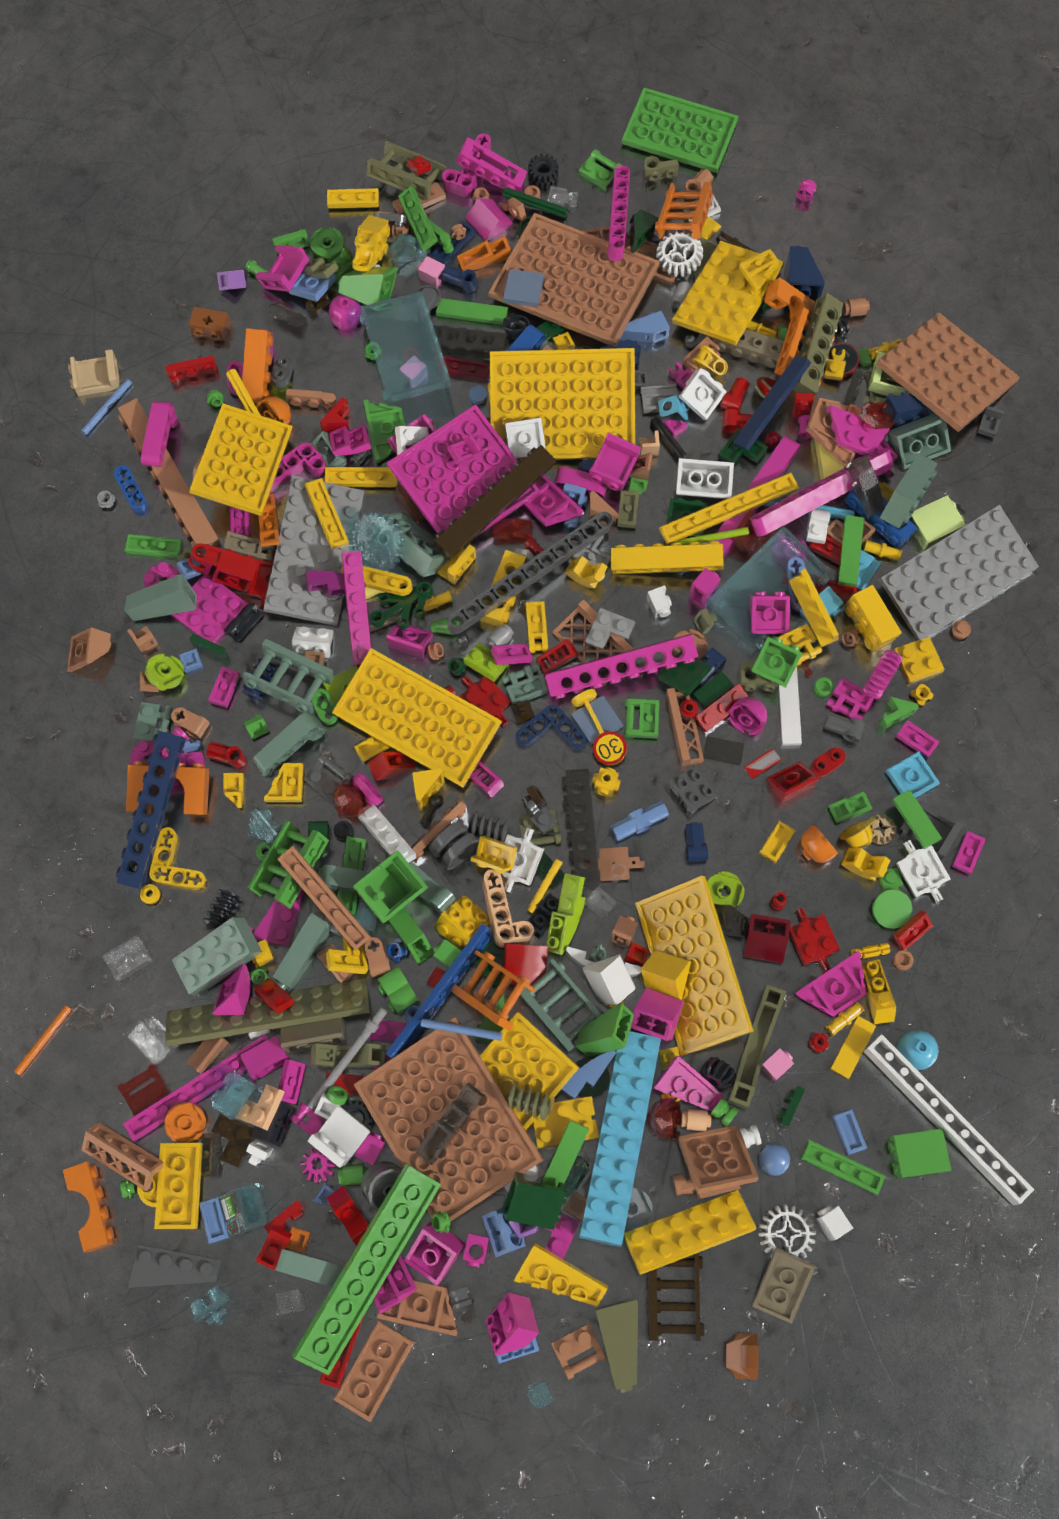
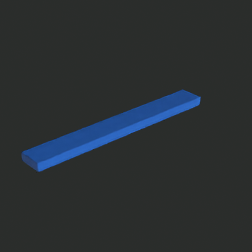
(441, 991)

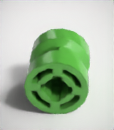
(724, 1112)

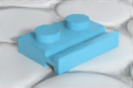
(867, 569)

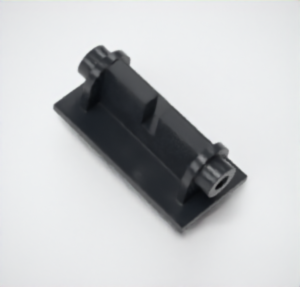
(244, 621)

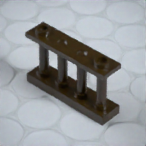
(655, 1306)

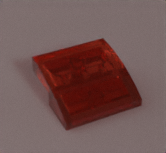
(750, 542)

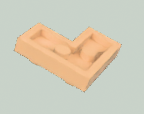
(262, 1113)

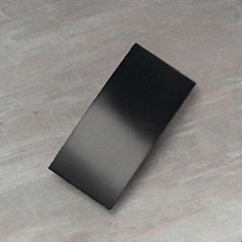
(542, 916)

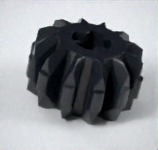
(718, 1073)

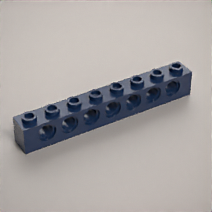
(138, 878)

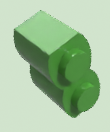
(398, 991)

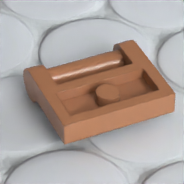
(574, 1344)

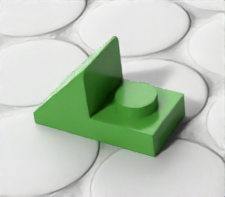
(899, 710)

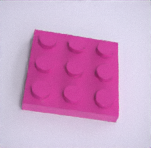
(214, 609)

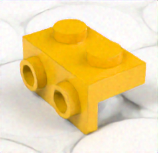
(495, 855)

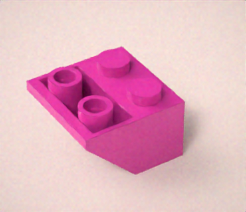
(657, 1014)
(511, 1324)

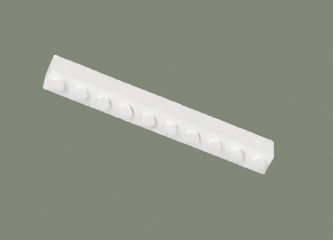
(946, 1117)

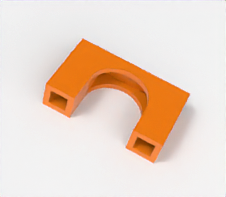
(194, 780)

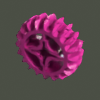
(882, 674)

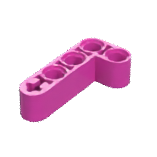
(464, 182)
(160, 420)
(302, 462)

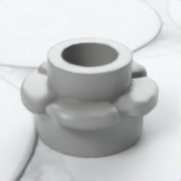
(102, 496)

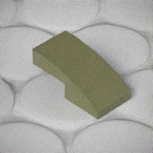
(319, 269)

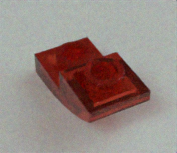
(512, 527)

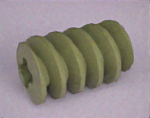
(529, 1102)

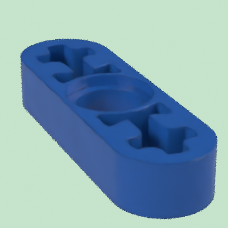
(131, 481)

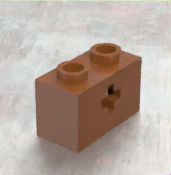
(209, 323)

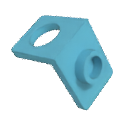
(677, 406)

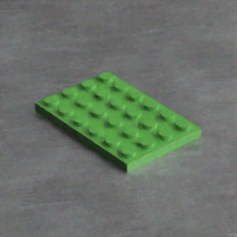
(680, 130)

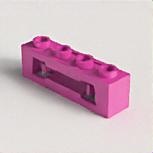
(490, 166)

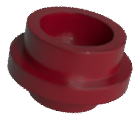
(772, 439)

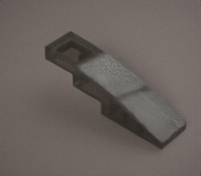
(450, 1123)

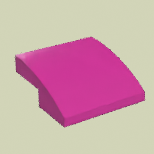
(350, 442)
(395, 1288)

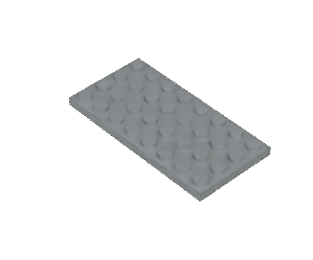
(305, 549)
(958, 573)

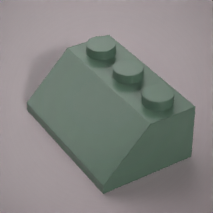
(924, 436)

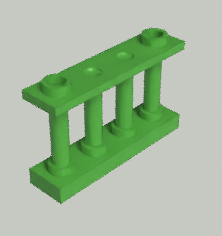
(289, 889)

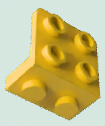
(461, 922)

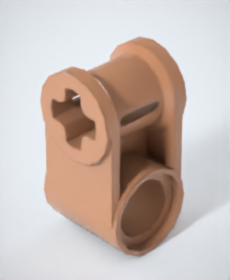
(191, 724)
(377, 960)

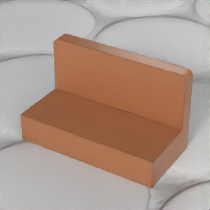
(207, 1054)

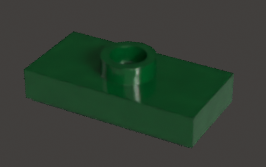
(544, 867)

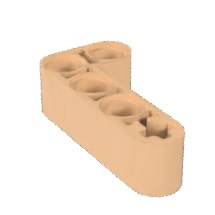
(502, 908)

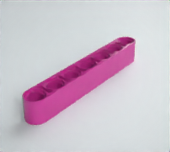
(618, 213)

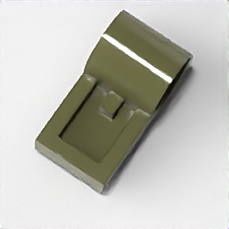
(658, 170)

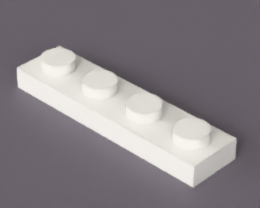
(386, 833)

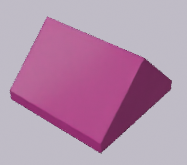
(488, 218)
(410, 640)
(234, 993)

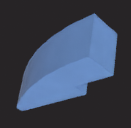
(587, 1075)

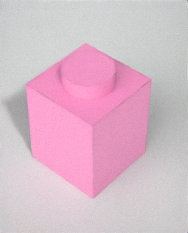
(431, 271)
(777, 1064)

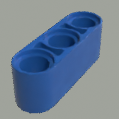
(529, 340)

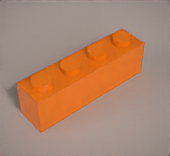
(256, 363)

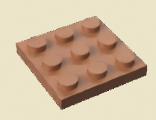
(717, 1159)

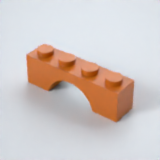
(96, 1231)

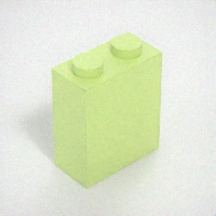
(936, 521)

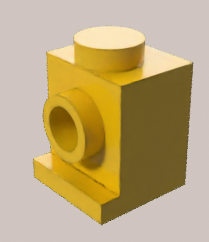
(266, 957)

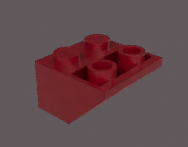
(766, 938)

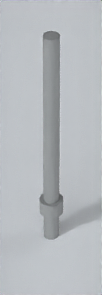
(371, 1027)

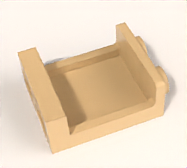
(94, 374)

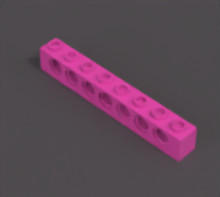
(688, 654)

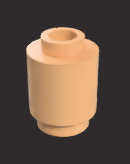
(695, 1120)

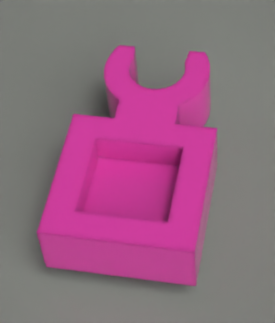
(682, 376)

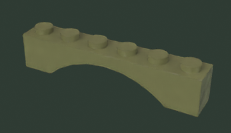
(756, 1046)

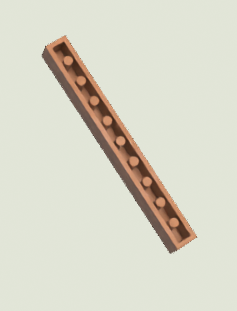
(170, 481)

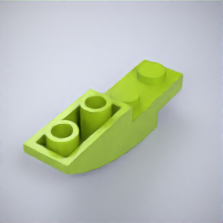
(566, 919)

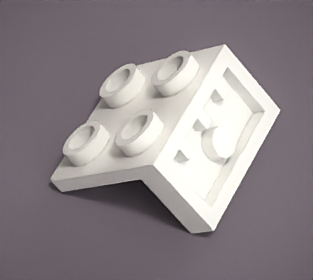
(339, 1137)

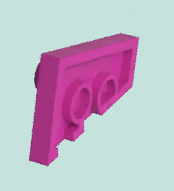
(279, 923)
(687, 1085)

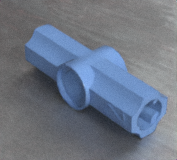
(639, 821)

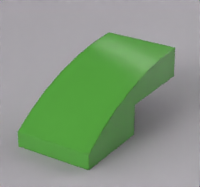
(850, 808)

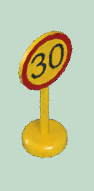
(609, 746)

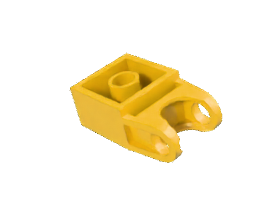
(370, 243)

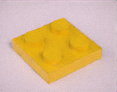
(919, 660)

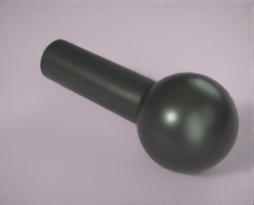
(435, 801)

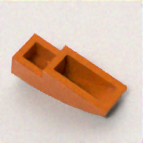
(485, 254)

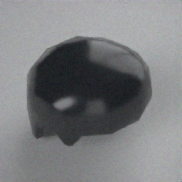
(515, 325)

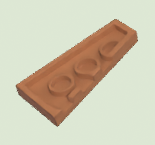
(438, 826)

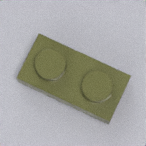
(628, 509)

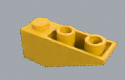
(878, 992)

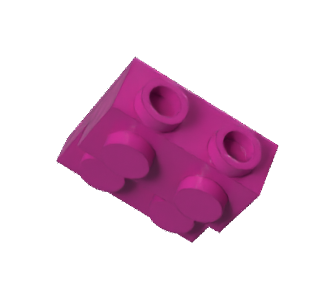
(769, 613)

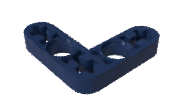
(550, 722)

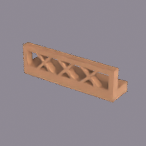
(680, 728)
(121, 1151)

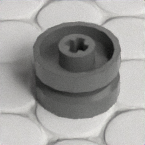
(454, 845)
(378, 1182)

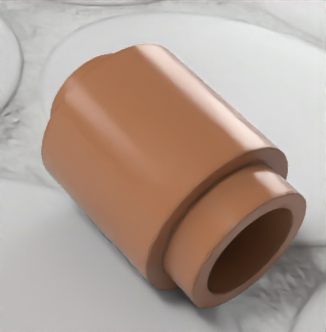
(855, 307)

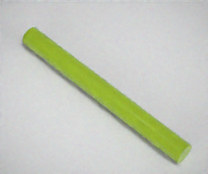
(715, 536)

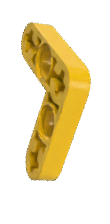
(165, 865)

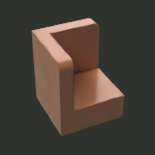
(143, 639)

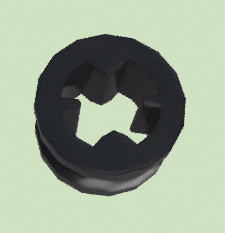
(843, 328)

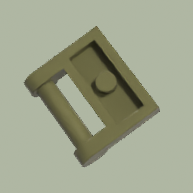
(524, 821)

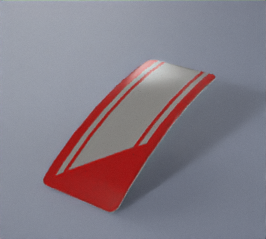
(762, 763)

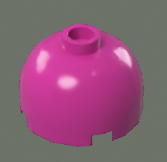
(345, 313)
(748, 715)

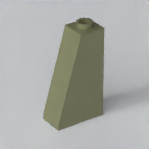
(620, 1339)

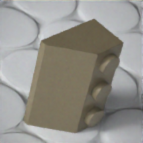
(302, 1036)

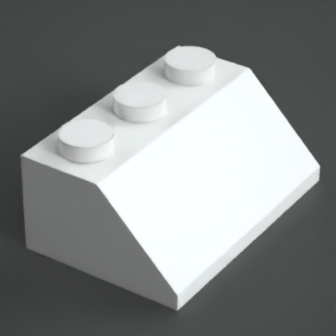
(704, 478)

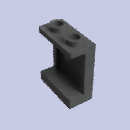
(945, 828)

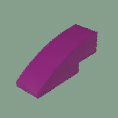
(326, 580)

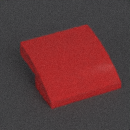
(525, 961)

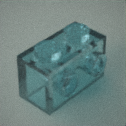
(233, 1094)

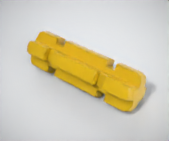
(873, 950)

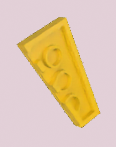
(555, 1274)

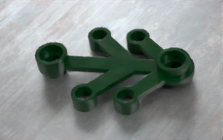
(420, 592)

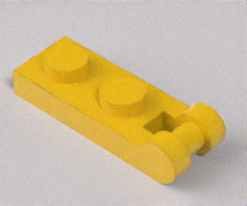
(536, 626)

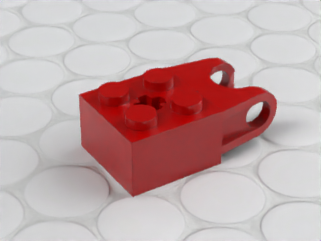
(224, 566)

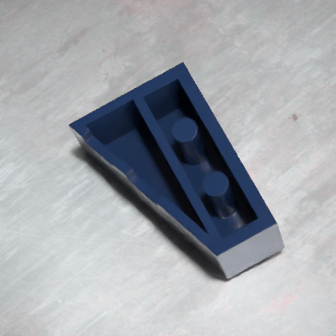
(905, 409)

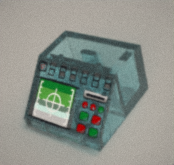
(244, 1209)

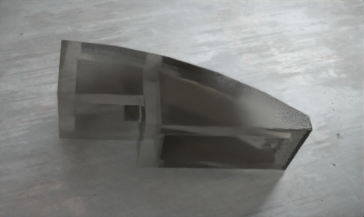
(866, 485)

